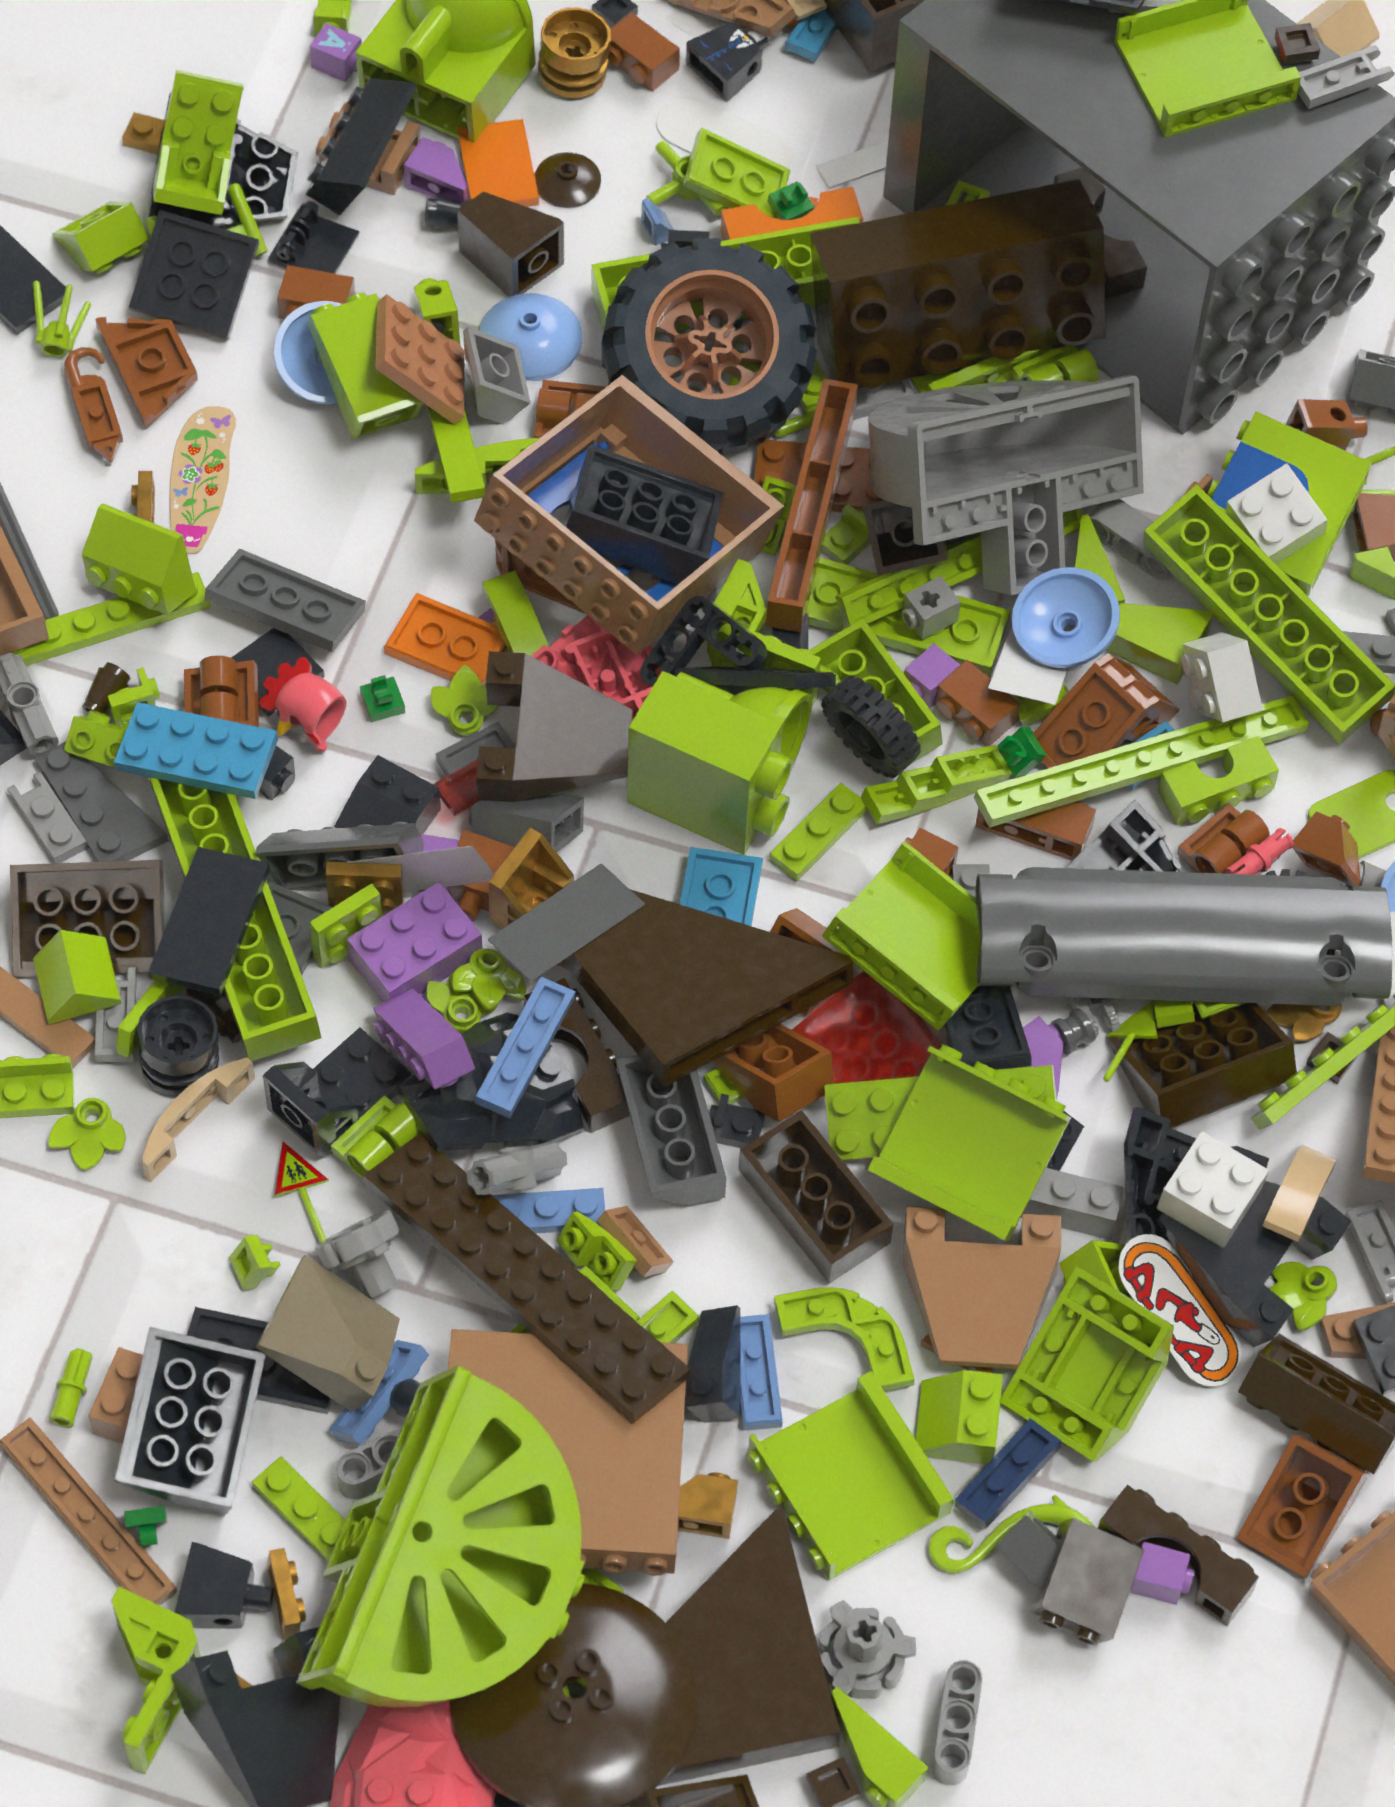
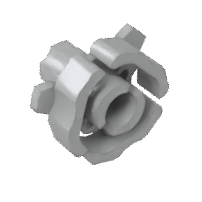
(363, 1250)
(861, 1659)

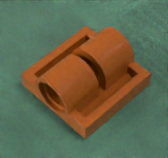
(560, 400)
(223, 690)
(1223, 840)

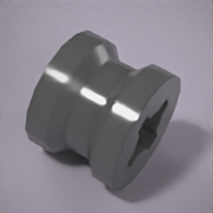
(1075, 1030)

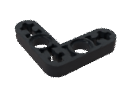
(705, 629)

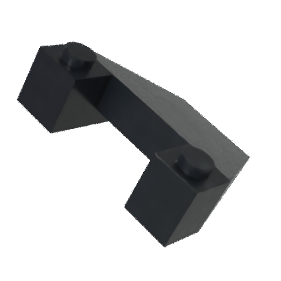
(1237, 1273)
(269, 1736)

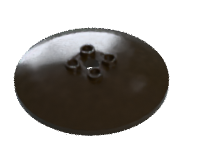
(593, 1748)

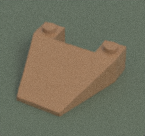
(980, 1296)

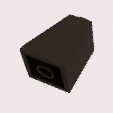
(510, 242)
(893, 539)

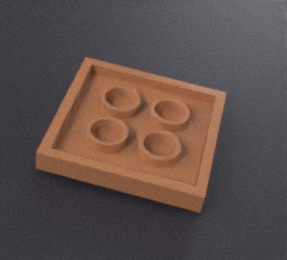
(420, 359)

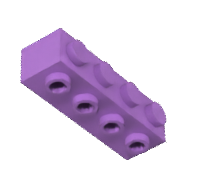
(422, 1039)

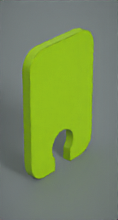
(1365, 811)

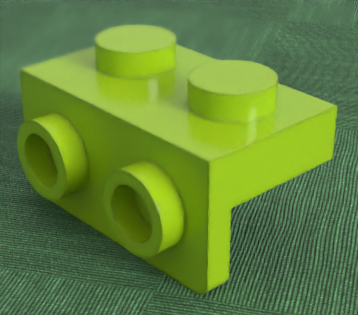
(95, 737)

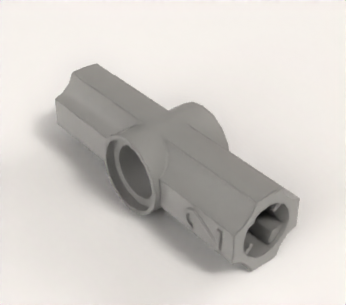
(30, 718)
(516, 1168)

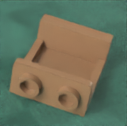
(390, 167)

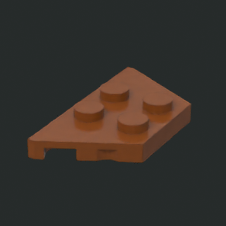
(149, 362)

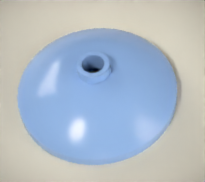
(544, 346)
(297, 357)
(1060, 600)

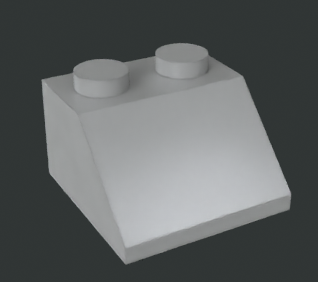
(495, 376)

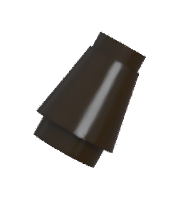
(106, 682)

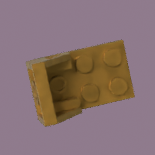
(526, 879)

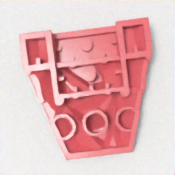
(599, 661)
(408, 1762)

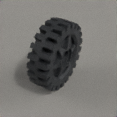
(871, 726)

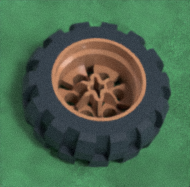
(728, 285)

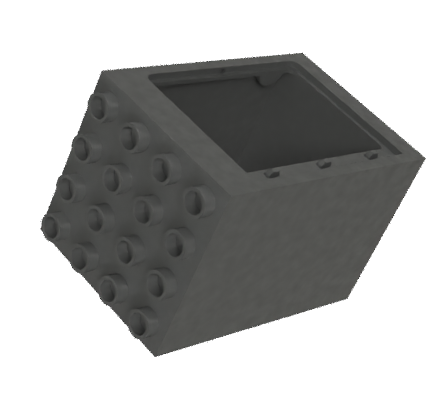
(1238, 221)

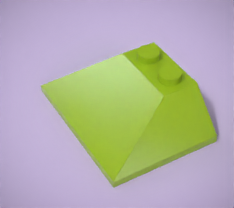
(1090, 1366)

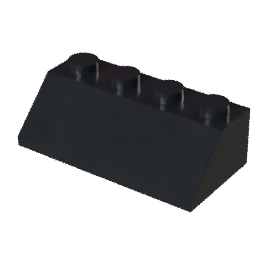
(358, 143)

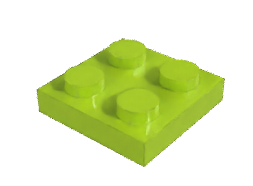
(334, 926)

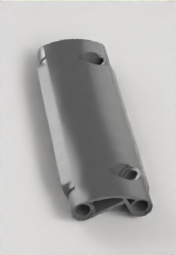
(1183, 936)

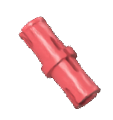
(1261, 856)

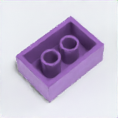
(414, 944)

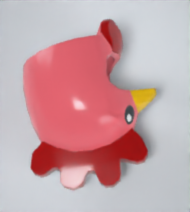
(304, 700)

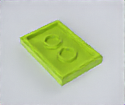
(733, 173)

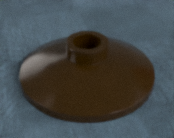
(567, 189)

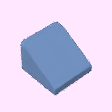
(655, 222)

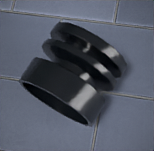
(177, 1043)

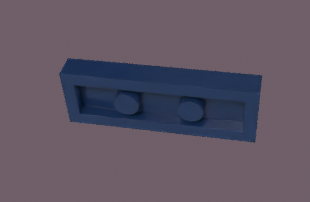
(1007, 1473)

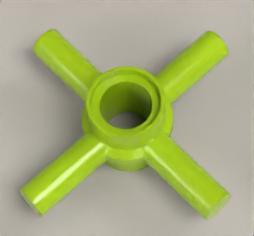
(676, 186)

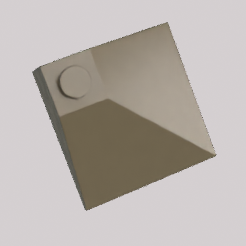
(330, 1335)

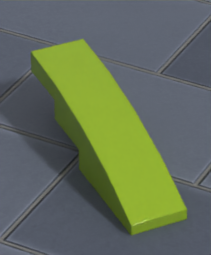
(491, 457)
(514, 614)
(936, 785)

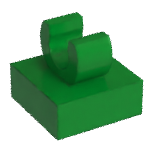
(790, 202)
(382, 698)
(1021, 751)
(146, 1520)

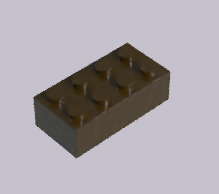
(815, 1196)

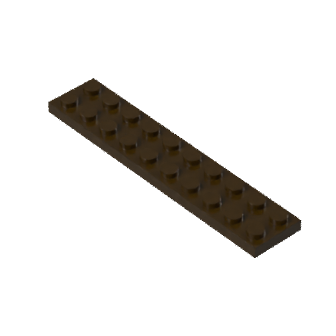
(527, 1278)

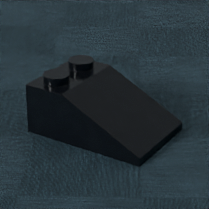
(390, 796)

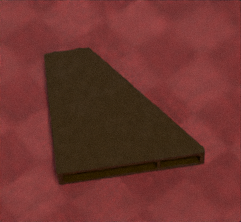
(698, 983)
(753, 1661)

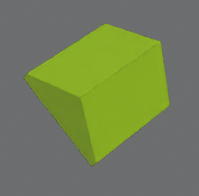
(75, 976)

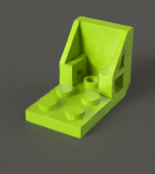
(197, 142)
(745, 603)
(158, 1647)

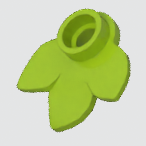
(463, 697)
(490, 981)
(450, 1003)
(87, 1138)
(1295, 1289)

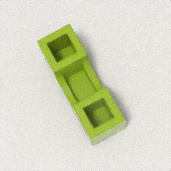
(1194, 795)

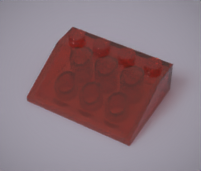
(869, 1033)

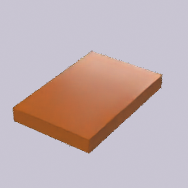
(499, 163)
(443, 639)

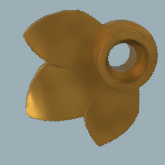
(1305, 1019)

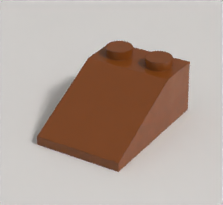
(778, 1071)
(1302, 1505)

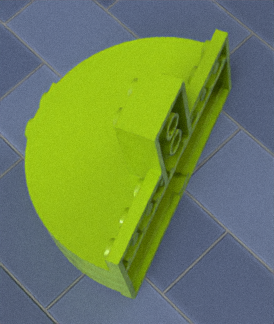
(453, 1557)

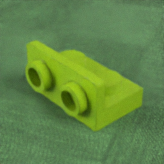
(36, 1086)

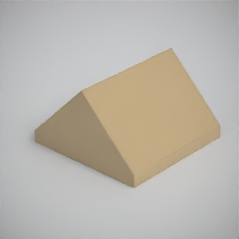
(1343, 25)

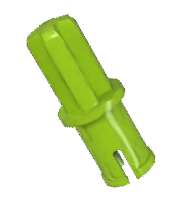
(71, 1388)

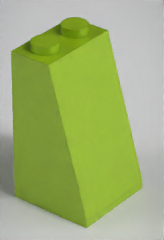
(348, 352)

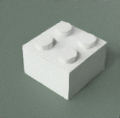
(1278, 514)
(1221, 677)
(1212, 1189)

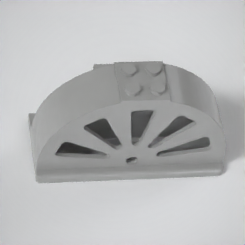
(1008, 464)

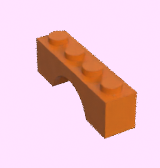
(751, 221)

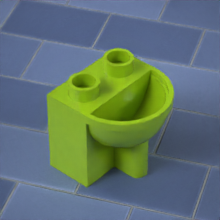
(459, 55)
(716, 757)

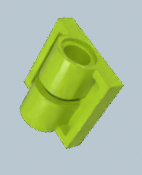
(1060, 364)
(376, 1136)

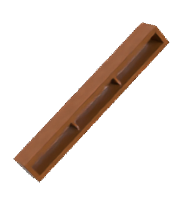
(811, 506)

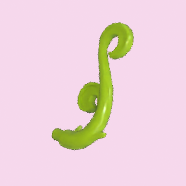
(1047, 1513)

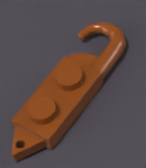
(93, 405)

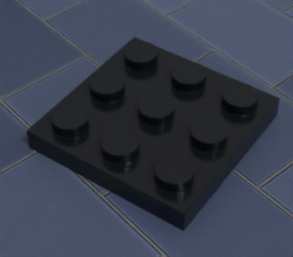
(194, 274)

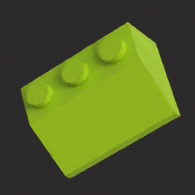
(137, 560)

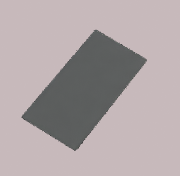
(566, 922)

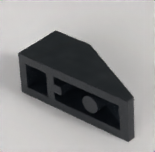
(715, 1366)

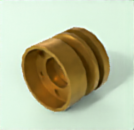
(574, 52)

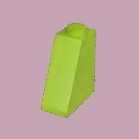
(1155, 637)

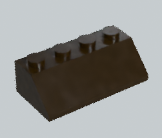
(1322, 1403)

